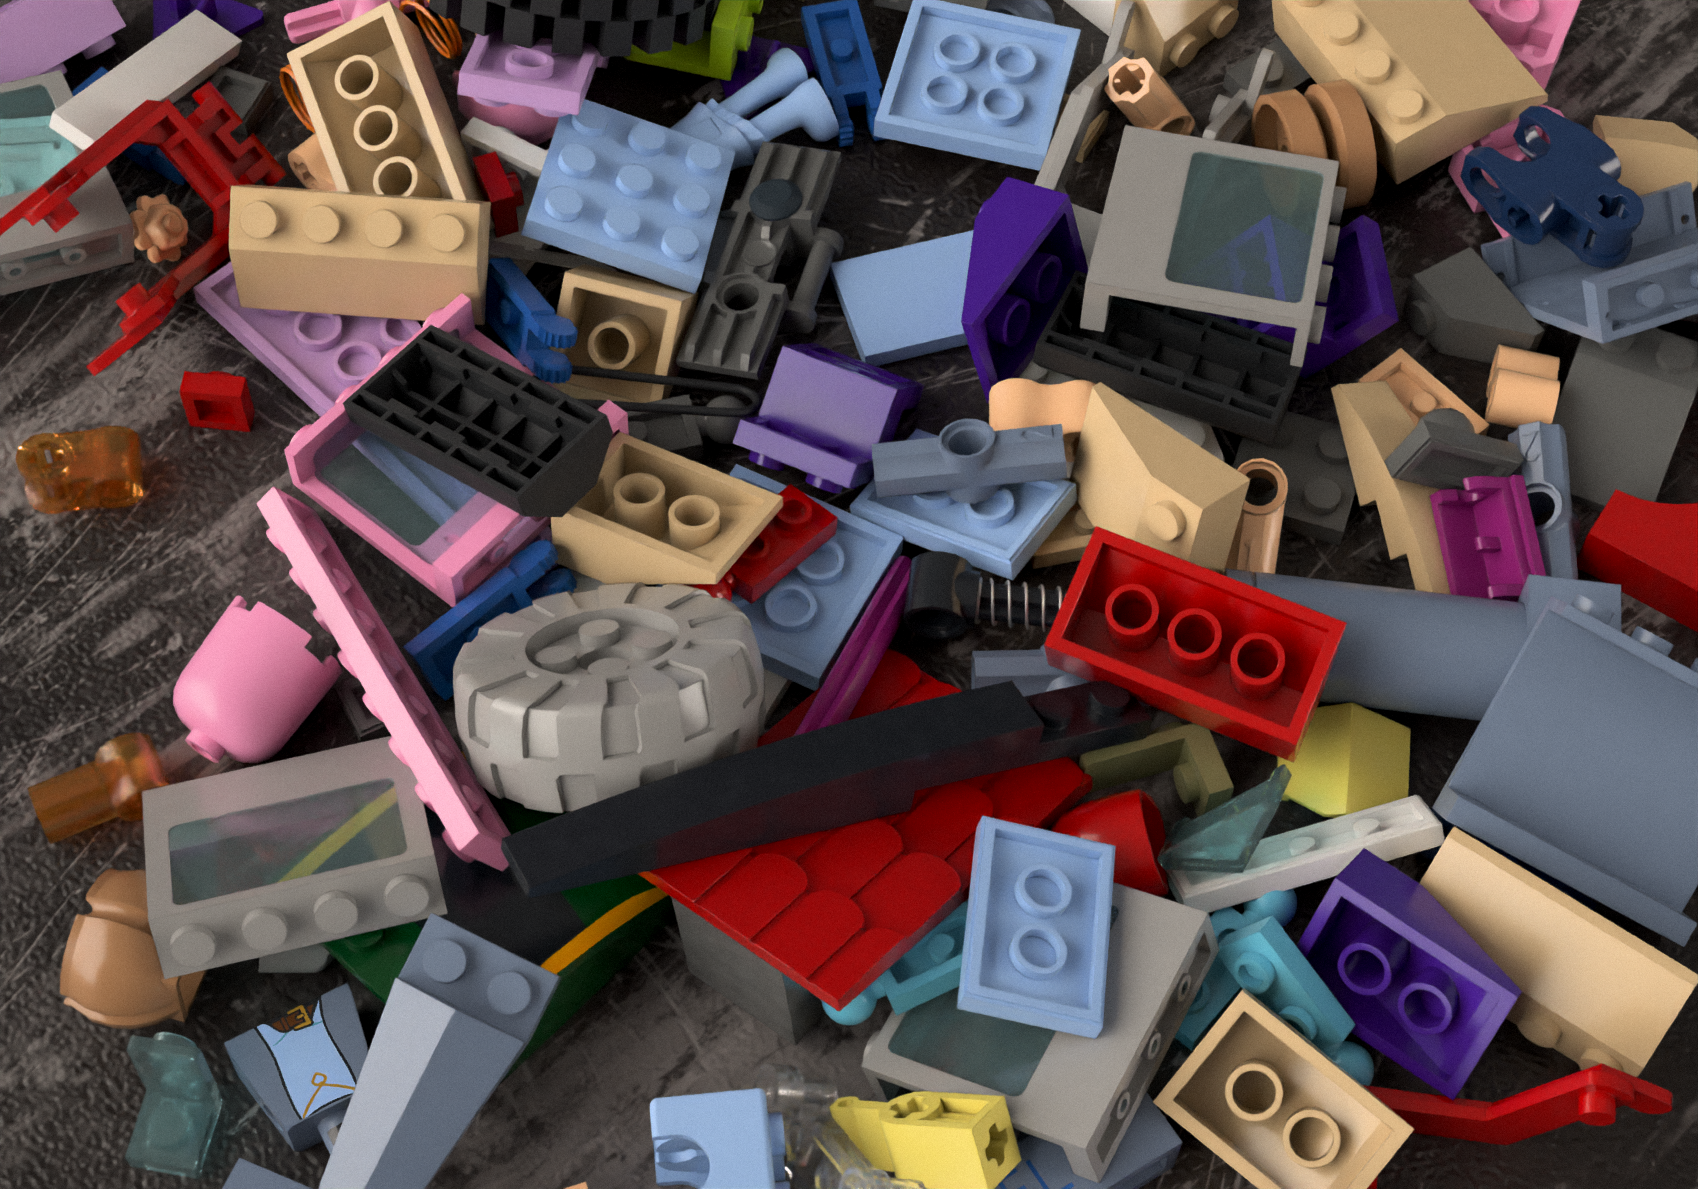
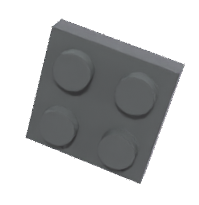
(1316, 474)

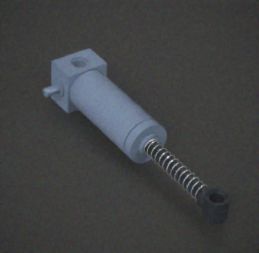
(1396, 653)

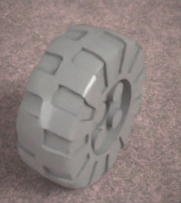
(606, 692)

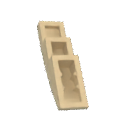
(1372, 429)

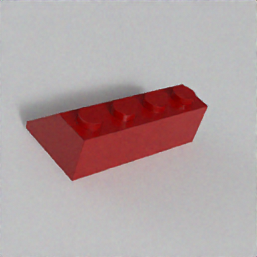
(1195, 643)

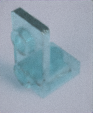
(177, 1105)

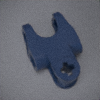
(1562, 192)

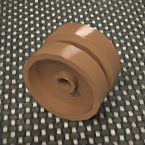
(1323, 124)

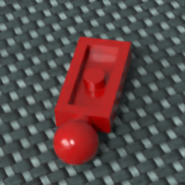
(779, 548)

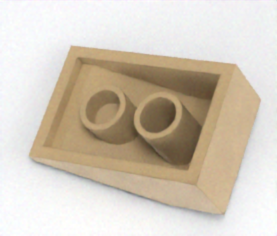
(1155, 483)
(660, 519)
(1280, 1105)

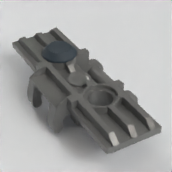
(764, 229)

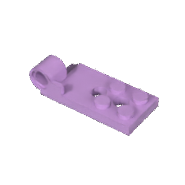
(527, 77)

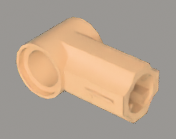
(1147, 98)
(1259, 527)

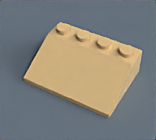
(1422, 68)

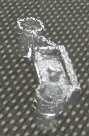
(816, 1145)

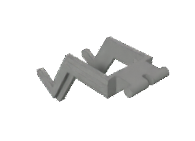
(1228, 118)

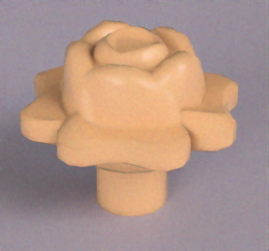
(159, 228)

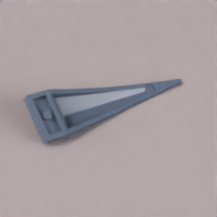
(436, 1057)

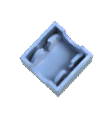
(718, 1141)

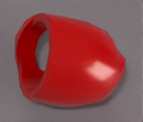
(1133, 826)

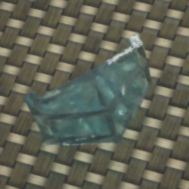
(1227, 834)

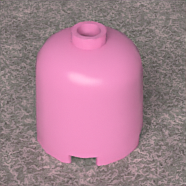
(250, 685)

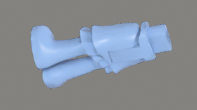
(802, 106)

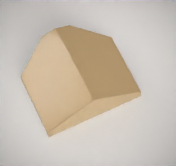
(1650, 152)

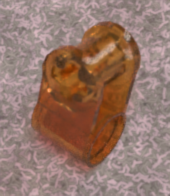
(87, 469)

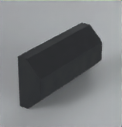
(1175, 361)
(485, 424)

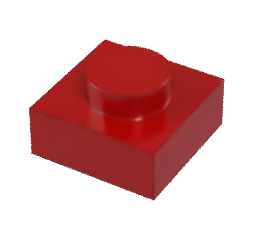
(501, 190)
(217, 401)

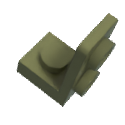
(1184, 748)

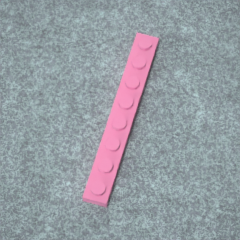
(390, 685)

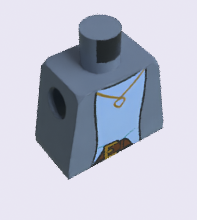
(304, 1067)

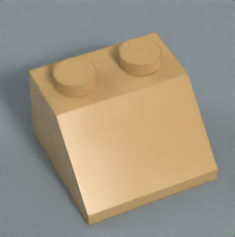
(1174, 30)
(622, 327)

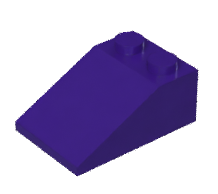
(1016, 274)
(1407, 973)

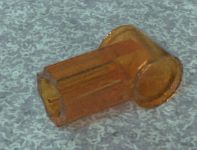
(101, 788)

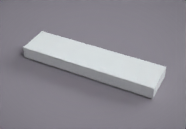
(156, 72)
(1313, 854)

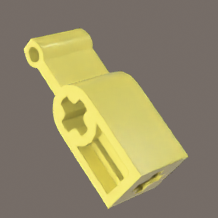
(934, 1137)

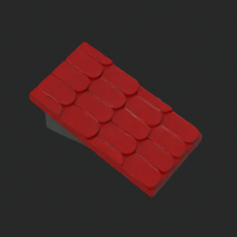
(845, 903)

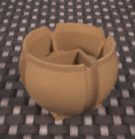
(113, 962)

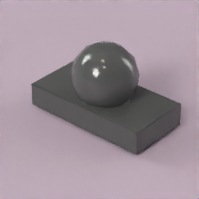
(1447, 450)

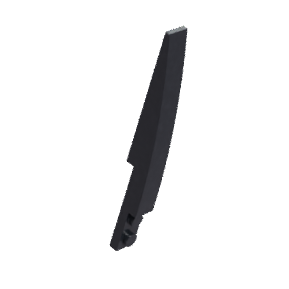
(820, 781)

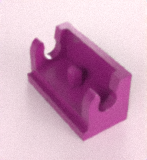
(1487, 537)

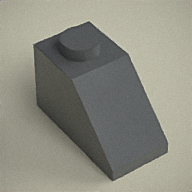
(1468, 310)

